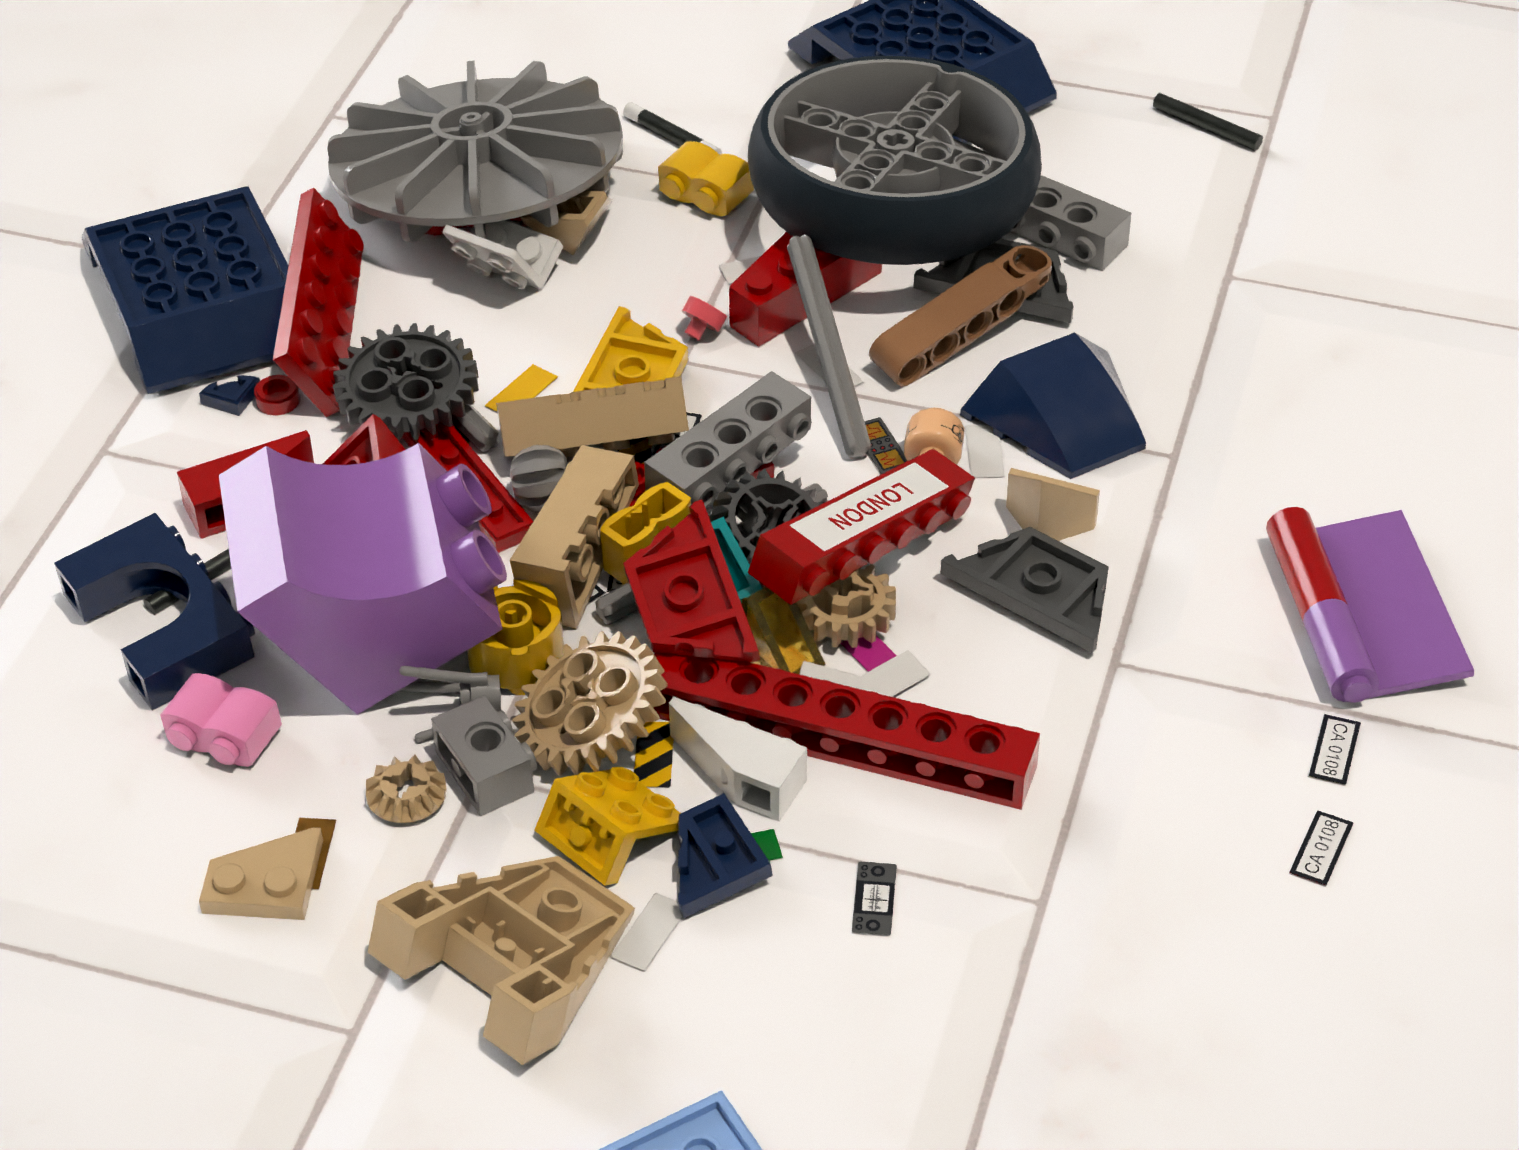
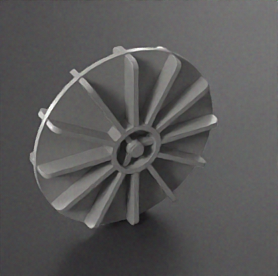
(475, 151)

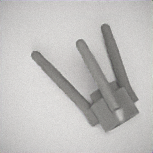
(467, 684)

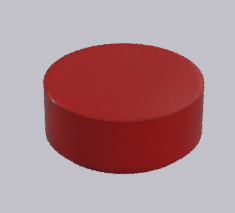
(276, 395)

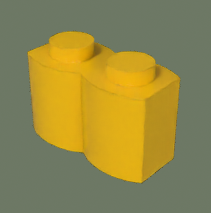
(705, 178)
(637, 525)

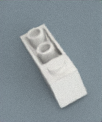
(743, 761)

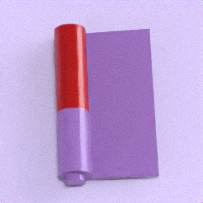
(1368, 604)

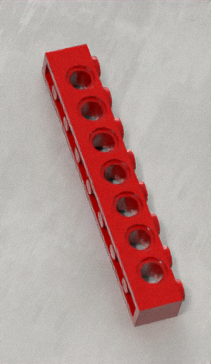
(862, 727)

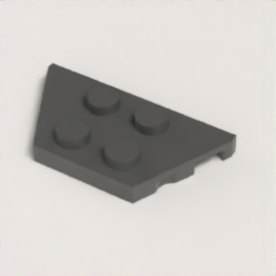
(1047, 302)
(1039, 582)

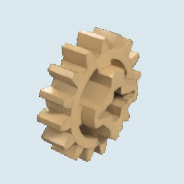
(851, 608)

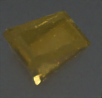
(780, 632)

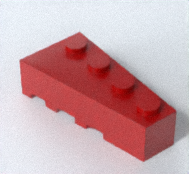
(767, 294)

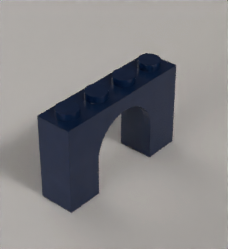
(148, 559)

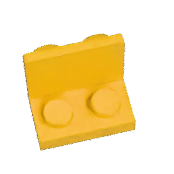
(601, 816)

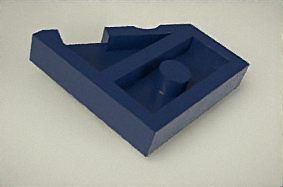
(716, 856)

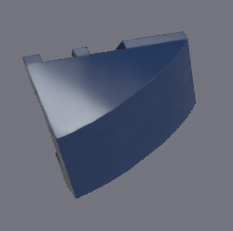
(1060, 405)

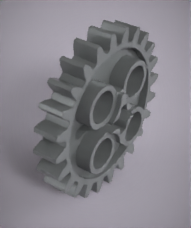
(407, 380)

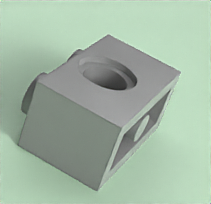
(484, 754)

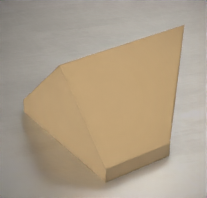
(576, 219)
(1051, 504)

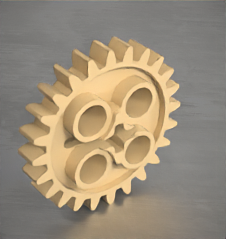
(590, 703)

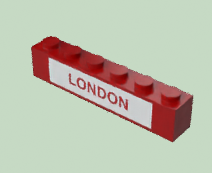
(860, 526)

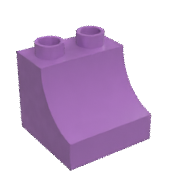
(362, 565)

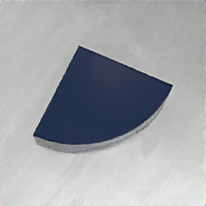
(231, 396)

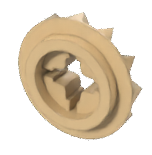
(418, 800)

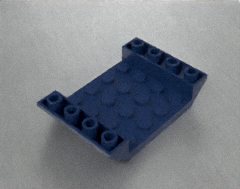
(934, 30)
(193, 286)

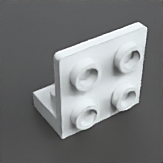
(508, 250)

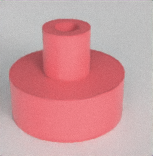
(702, 317)

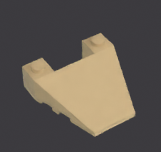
(521, 936)

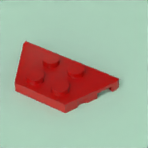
(689, 593)

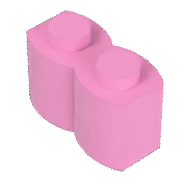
(221, 720)

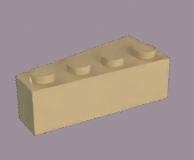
(595, 417)
(565, 538)

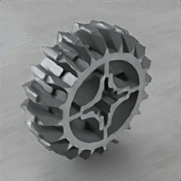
(760, 505)

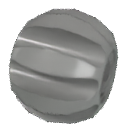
(536, 474)

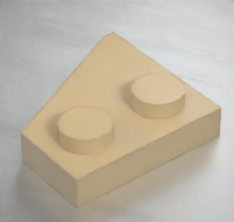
(264, 879)

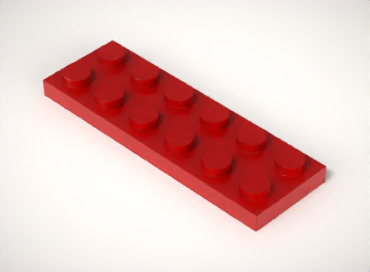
(318, 299)

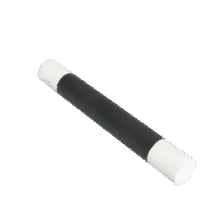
(662, 126)

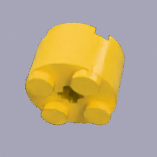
(527, 638)

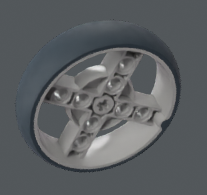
(899, 176)

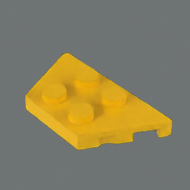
(632, 355)

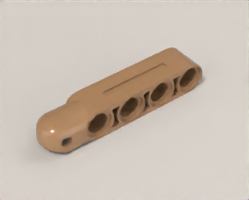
(960, 314)

